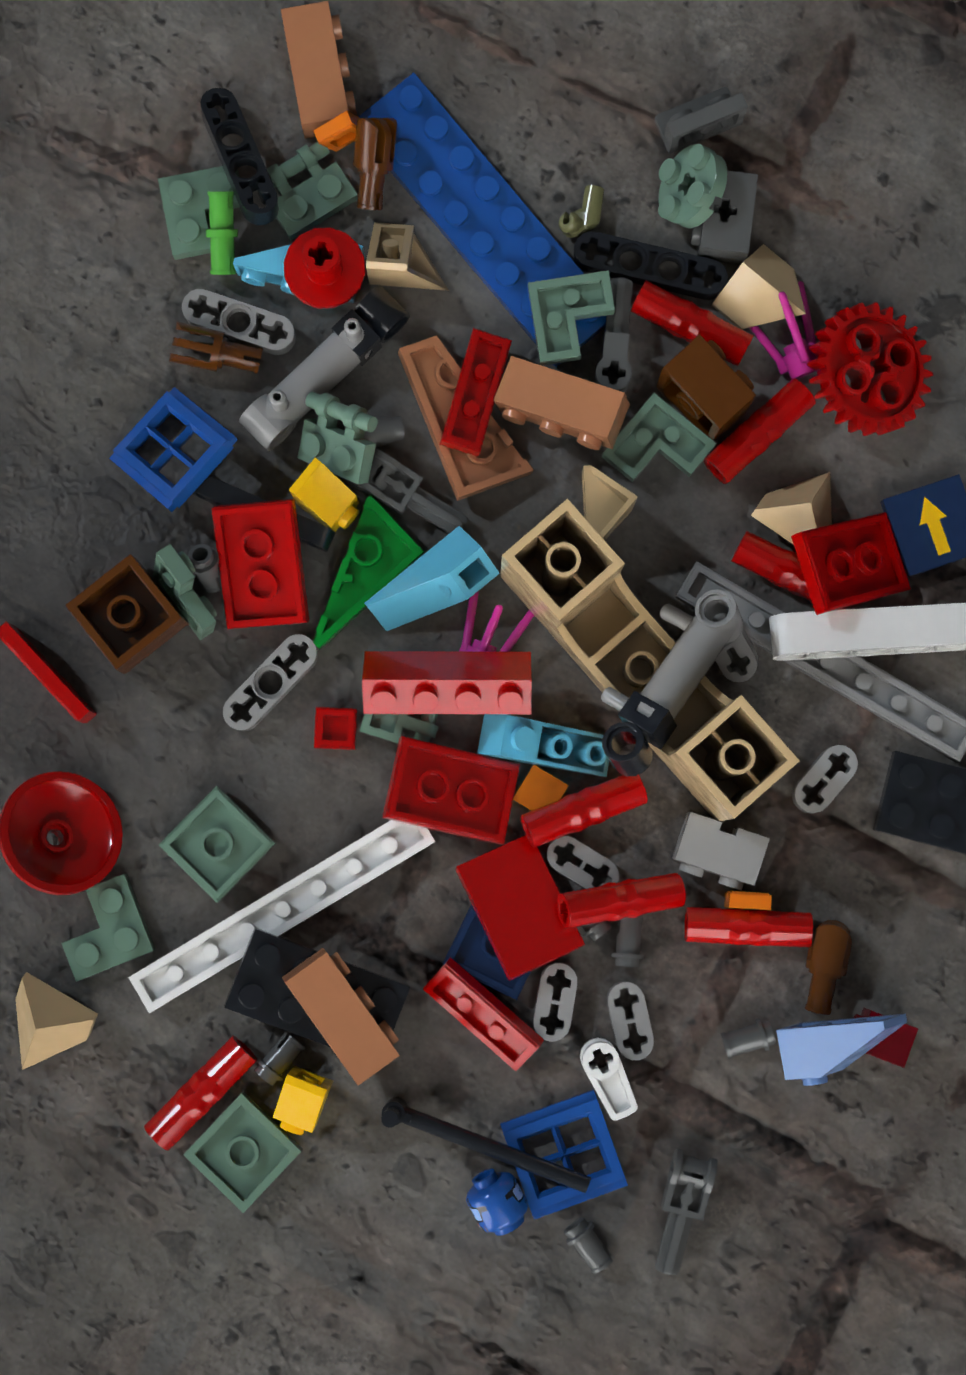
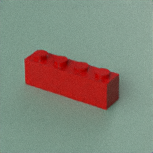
(446, 682)

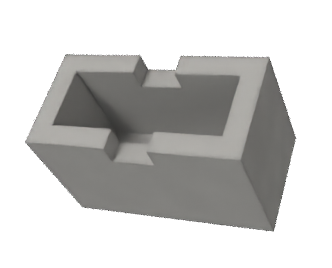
(731, 856)

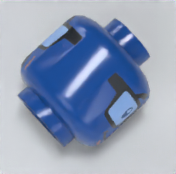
(497, 1202)

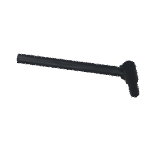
(397, 1112)

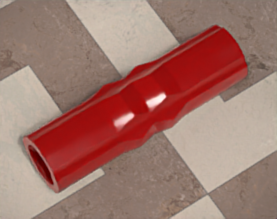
(688, 321)
(759, 431)
(772, 563)
(583, 809)
(621, 900)
(748, 927)
(200, 1093)

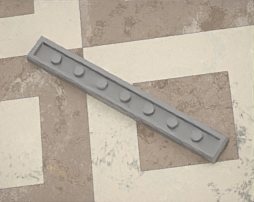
(848, 676)

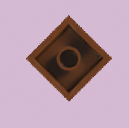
(706, 387)
(126, 614)

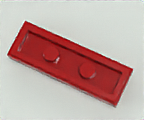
(475, 392)
(46, 673)
(483, 1014)

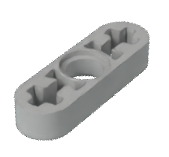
(269, 322)
(268, 665)

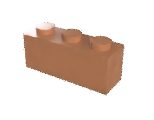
(316, 64)
(561, 403)
(342, 1015)

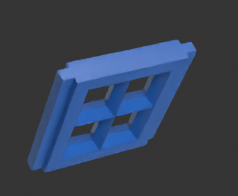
(197, 422)
(551, 1119)

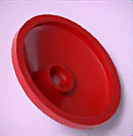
(80, 818)

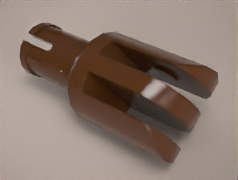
(374, 158)
(221, 352)
(827, 962)

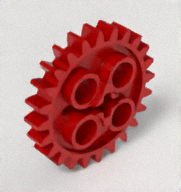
(870, 369)

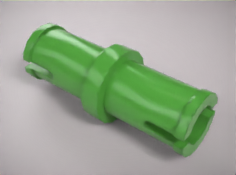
(221, 232)

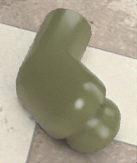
(585, 218)

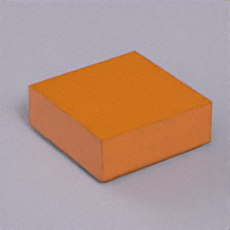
(338, 131)
(539, 789)
(748, 900)

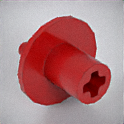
(324, 268)

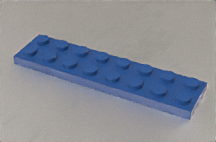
(473, 204)

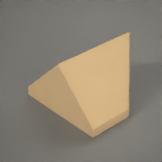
(399, 259)
(754, 288)
(604, 501)
(797, 507)
(49, 1021)

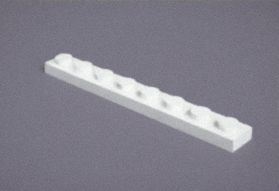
(279, 911)

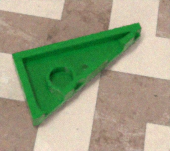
(374, 558)

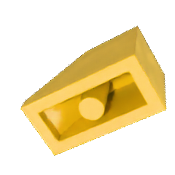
(325, 496)
(301, 1100)

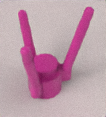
(797, 353)
(484, 644)

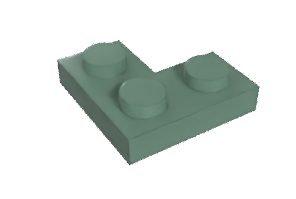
(187, 206)
(556, 307)
(662, 430)
(176, 578)
(121, 931)

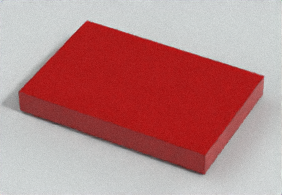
(850, 563)
(260, 564)
(451, 790)
(518, 907)

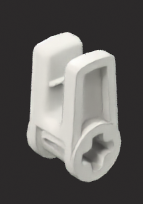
(610, 1080)

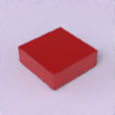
(335, 728)

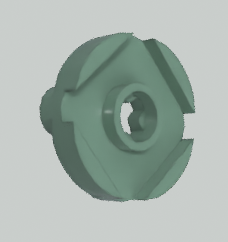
(686, 201)

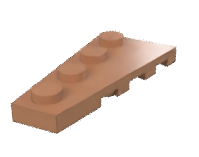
(433, 381)

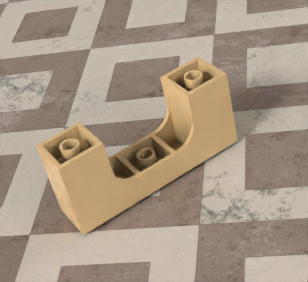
(578, 594)

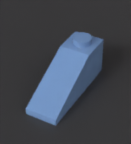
(825, 1047)

